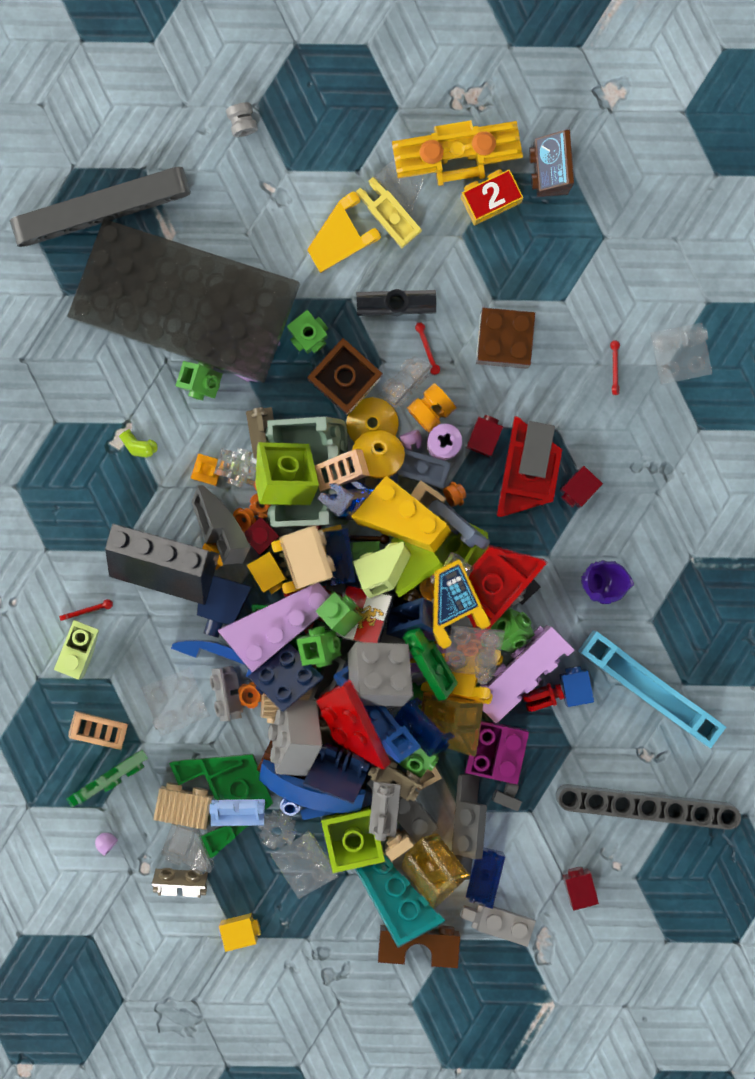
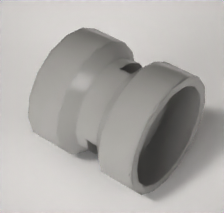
(241, 119)

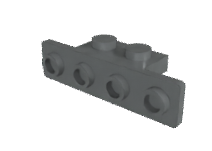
(468, 822)

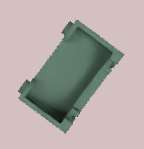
(327, 440)

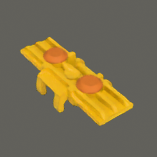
(454, 141)

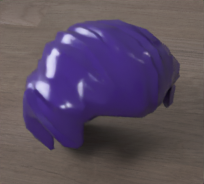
(606, 581)

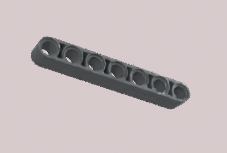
(100, 205)
(660, 810)

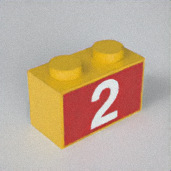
(491, 196)

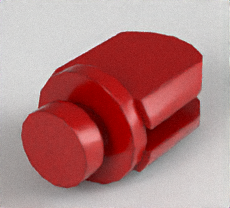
(543, 697)

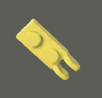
(390, 214)

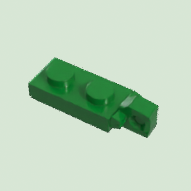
(431, 663)

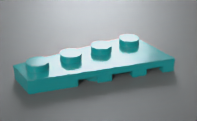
(397, 902)

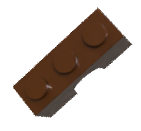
(441, 942)

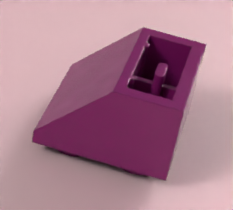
(498, 752)

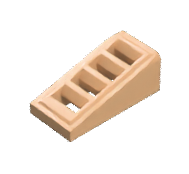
(359, 465)
(76, 721)

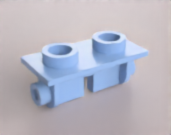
(237, 812)

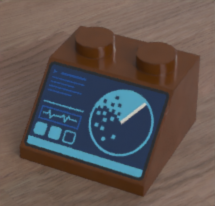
(552, 164)

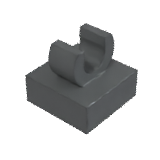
(507, 797)

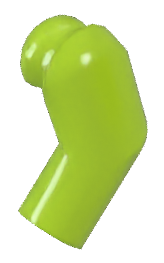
(136, 447)

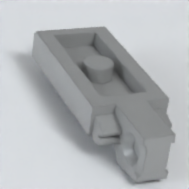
(500, 923)

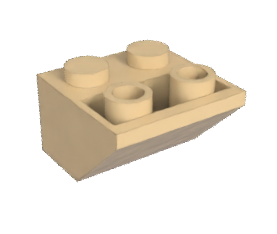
(307, 556)

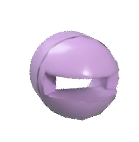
(411, 438)
(105, 842)

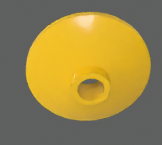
(372, 408)
(385, 462)

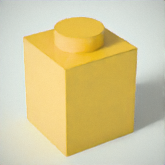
(267, 573)
(239, 932)

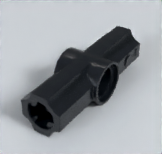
(378, 302)

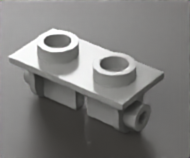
(222, 683)
(384, 810)

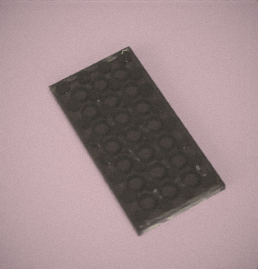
(184, 300)

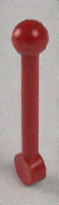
(420, 327)
(615, 345)
(107, 604)

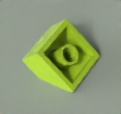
(285, 474)
(350, 841)

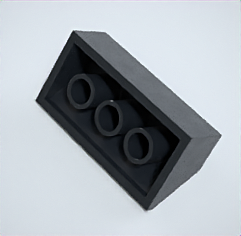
(160, 563)

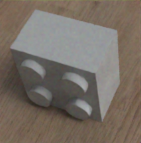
(381, 673)
(295, 738)

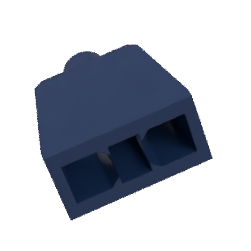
(223, 604)
(412, 616)

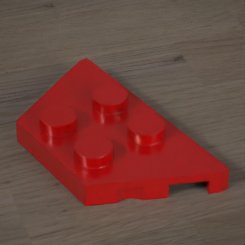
(521, 490)
(500, 578)
(351, 724)

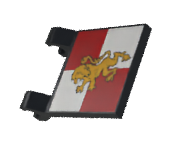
(373, 610)

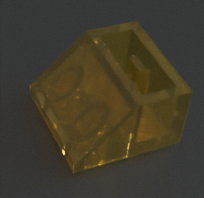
(457, 716)
(433, 869)

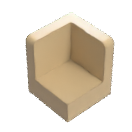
(426, 494)

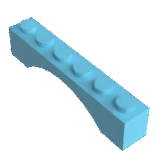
(651, 689)

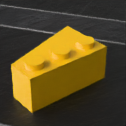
(401, 516)

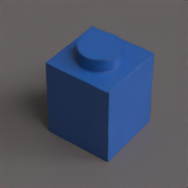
(576, 686)

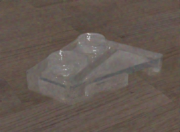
(403, 189)

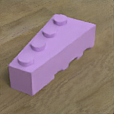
(271, 628)
(524, 671)

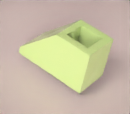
(381, 570)
(77, 650)

